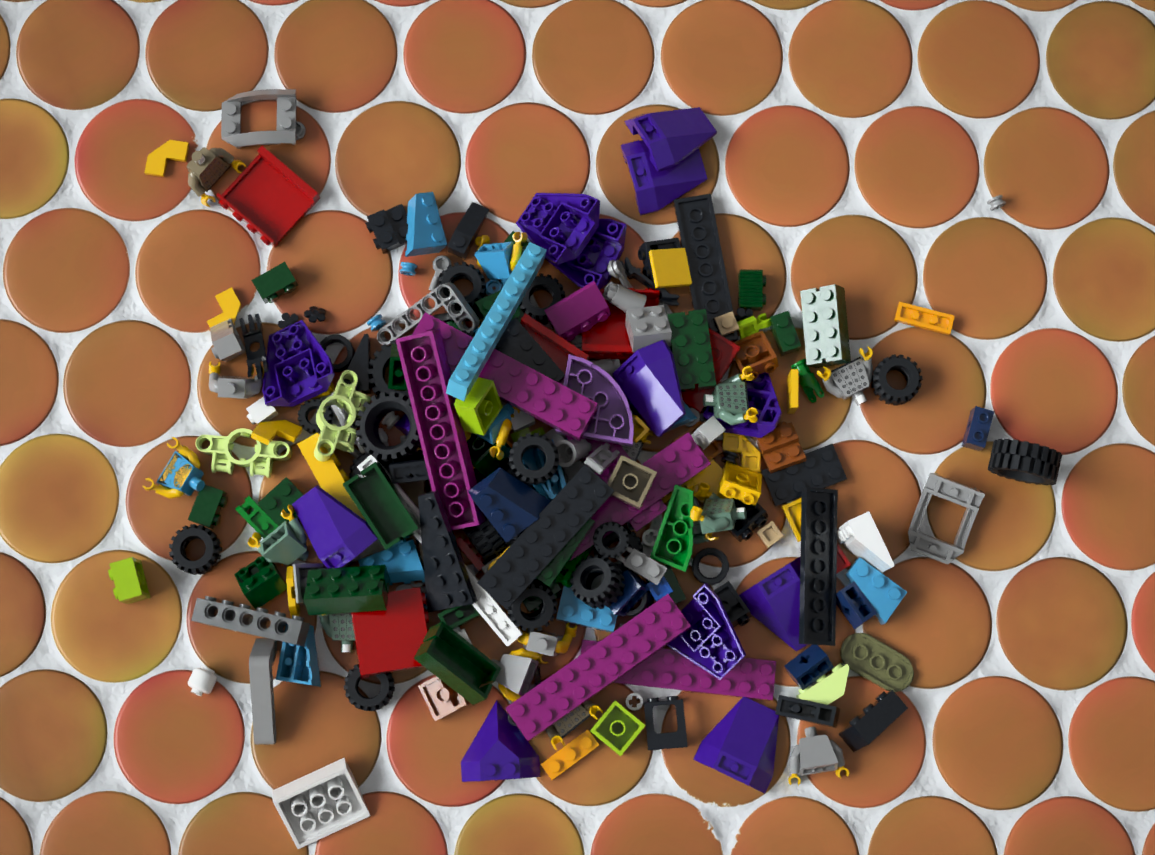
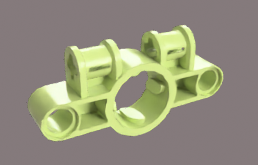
(331, 435)
(221, 453)

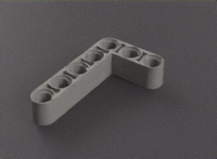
(423, 306)
(262, 691)

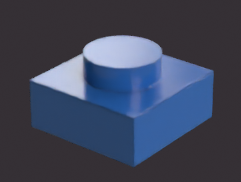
(661, 590)

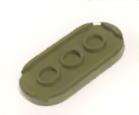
(877, 662)

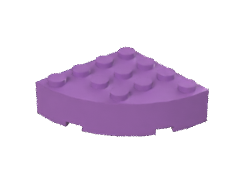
(613, 418)

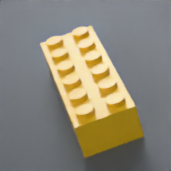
(328, 473)

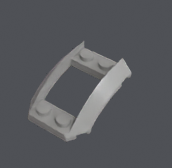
(285, 119)
(953, 492)

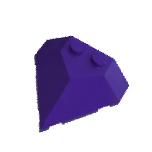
(763, 398)
(499, 751)

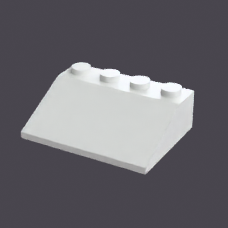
(864, 541)
(320, 803)

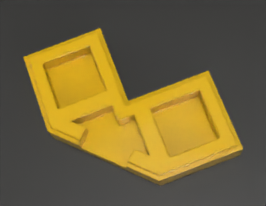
(158, 159)
(229, 304)
(268, 430)
(740, 444)
(293, 607)

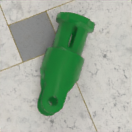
(808, 381)

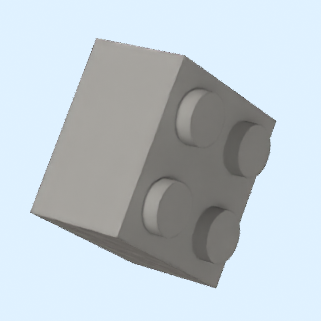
(647, 326)

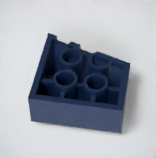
(508, 503)

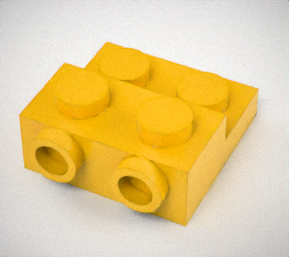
(740, 483)

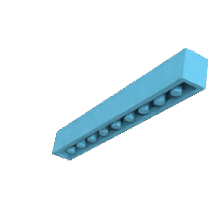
(496, 322)

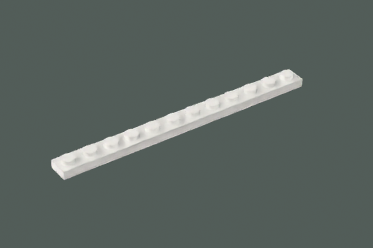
(486, 604)

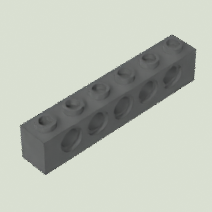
(295, 634)

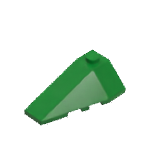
(675, 534)

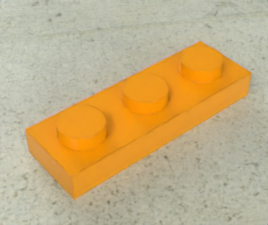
(924, 318)
(570, 754)

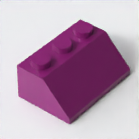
(578, 312)

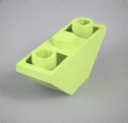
(827, 687)

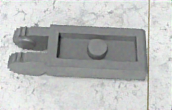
(601, 458)
(643, 565)

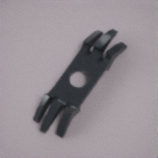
(632, 272)
(251, 337)

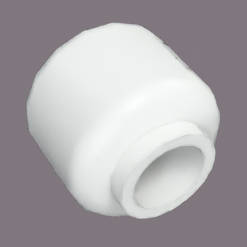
(202, 680)

